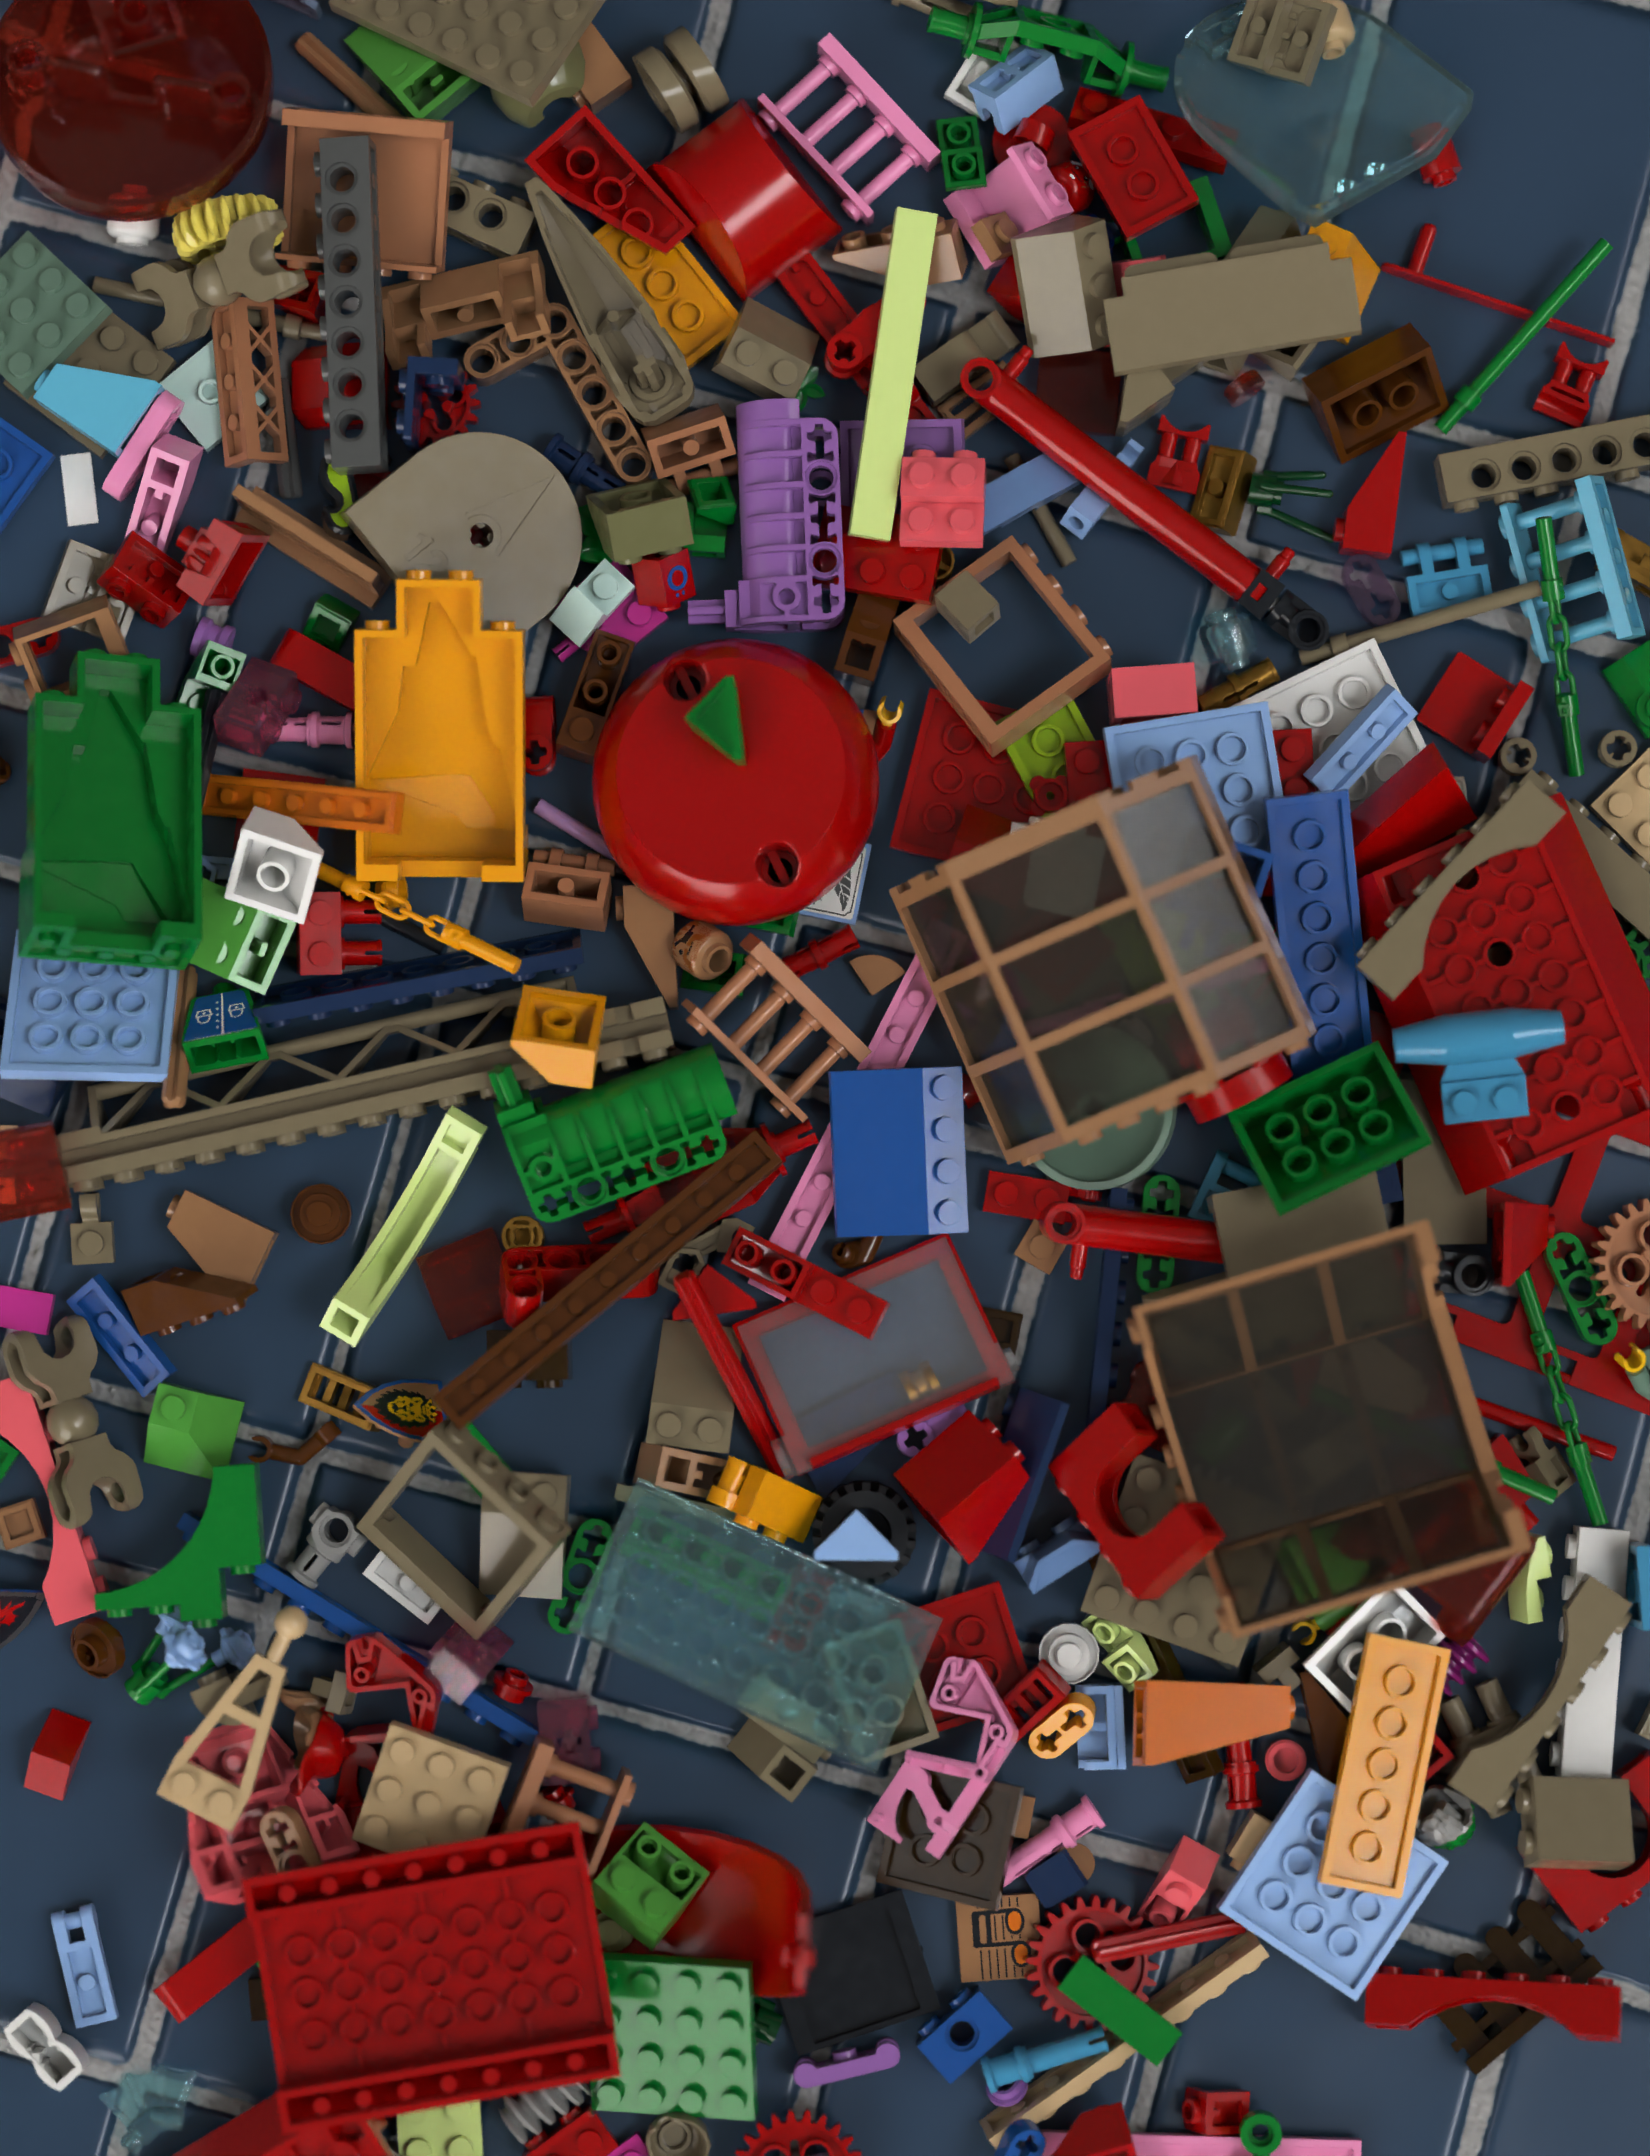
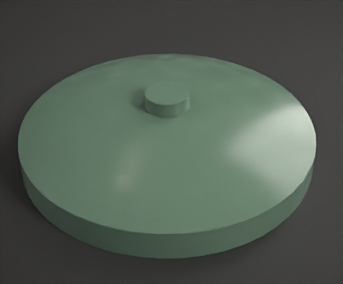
(1115, 1157)

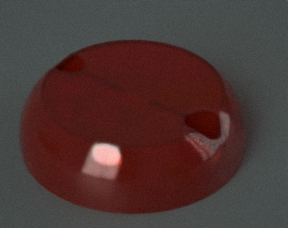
(139, 130)

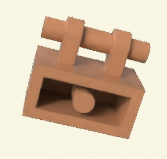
(689, 443)
(568, 889)

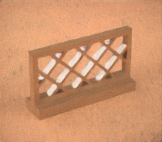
(313, 546)

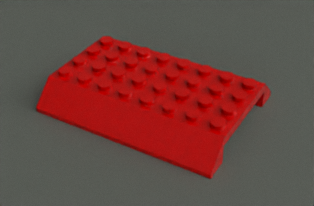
(433, 1977)

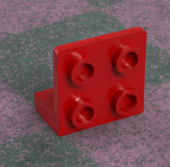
(1473, 707)

